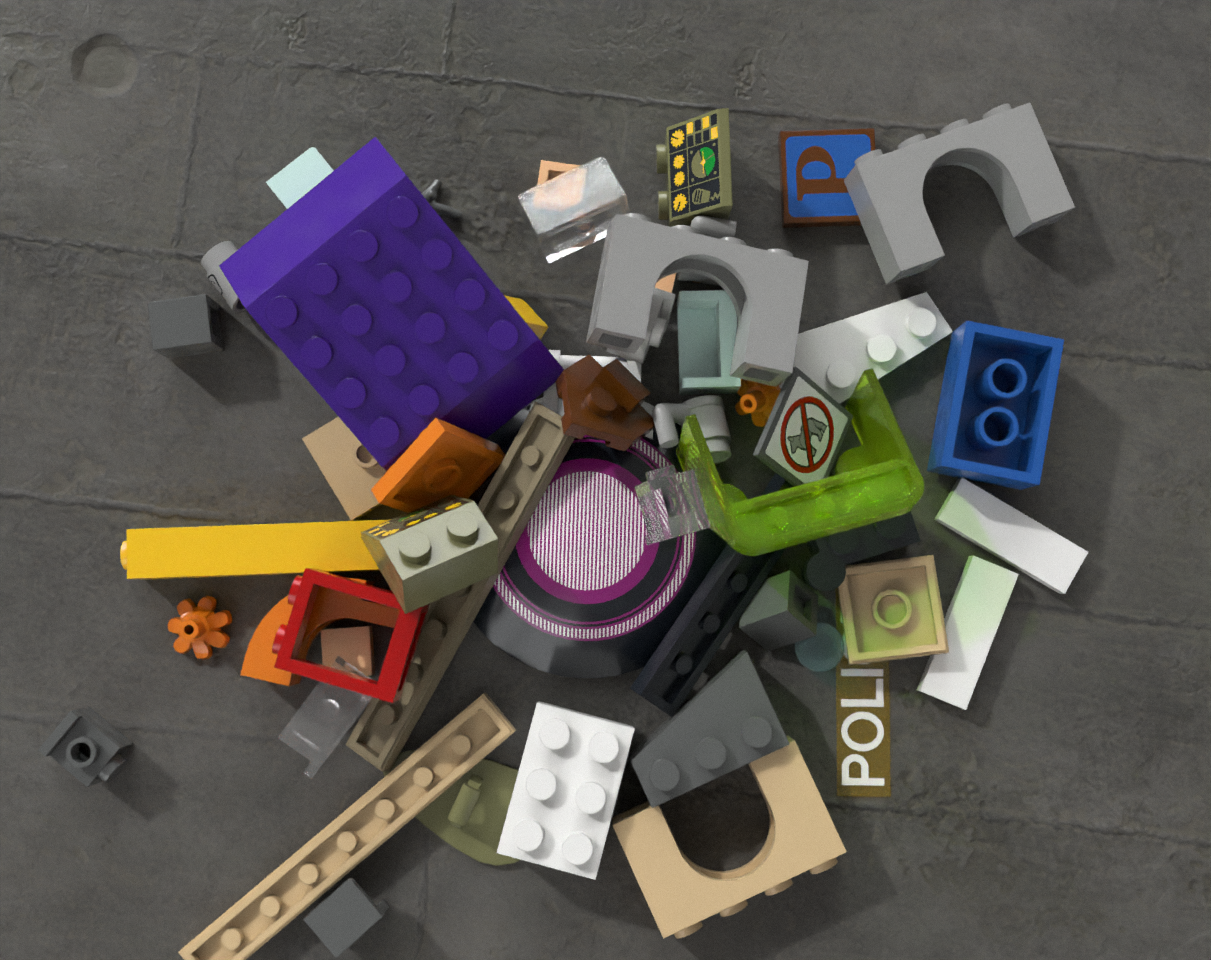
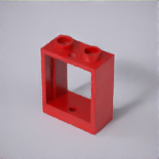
(400, 649)

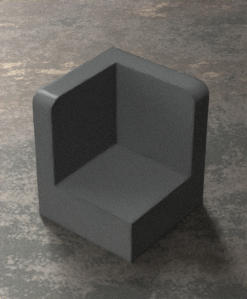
(186, 326)
(781, 612)
(344, 916)

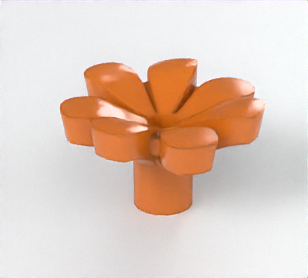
(757, 400)
(200, 627)

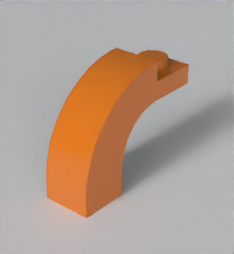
(327, 609)

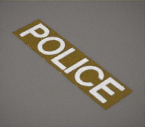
(862, 725)

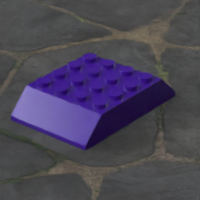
(388, 310)

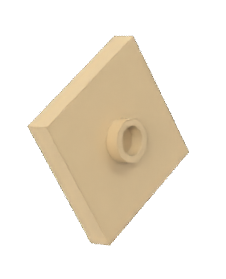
(346, 467)
(892, 610)

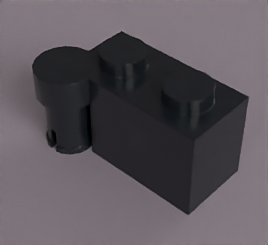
(831, 553)

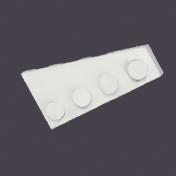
(874, 339)

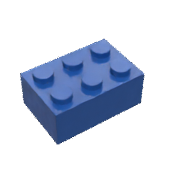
(995, 405)

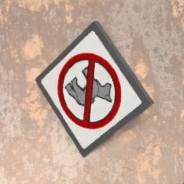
(803, 431)

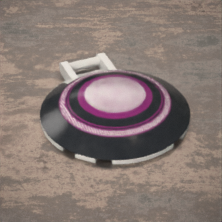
(581, 581)

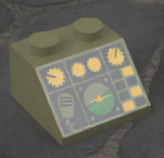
(696, 169)
(434, 551)

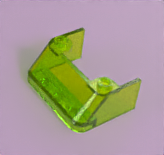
(867, 487)

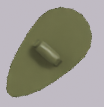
(472, 810)

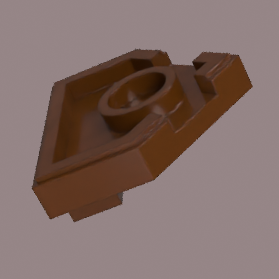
(603, 403)

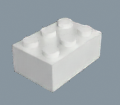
(566, 790)

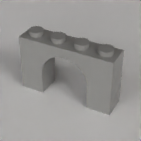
(1001, 148)
(761, 283)

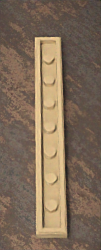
(353, 835)

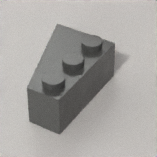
(710, 735)

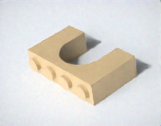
(685, 894)

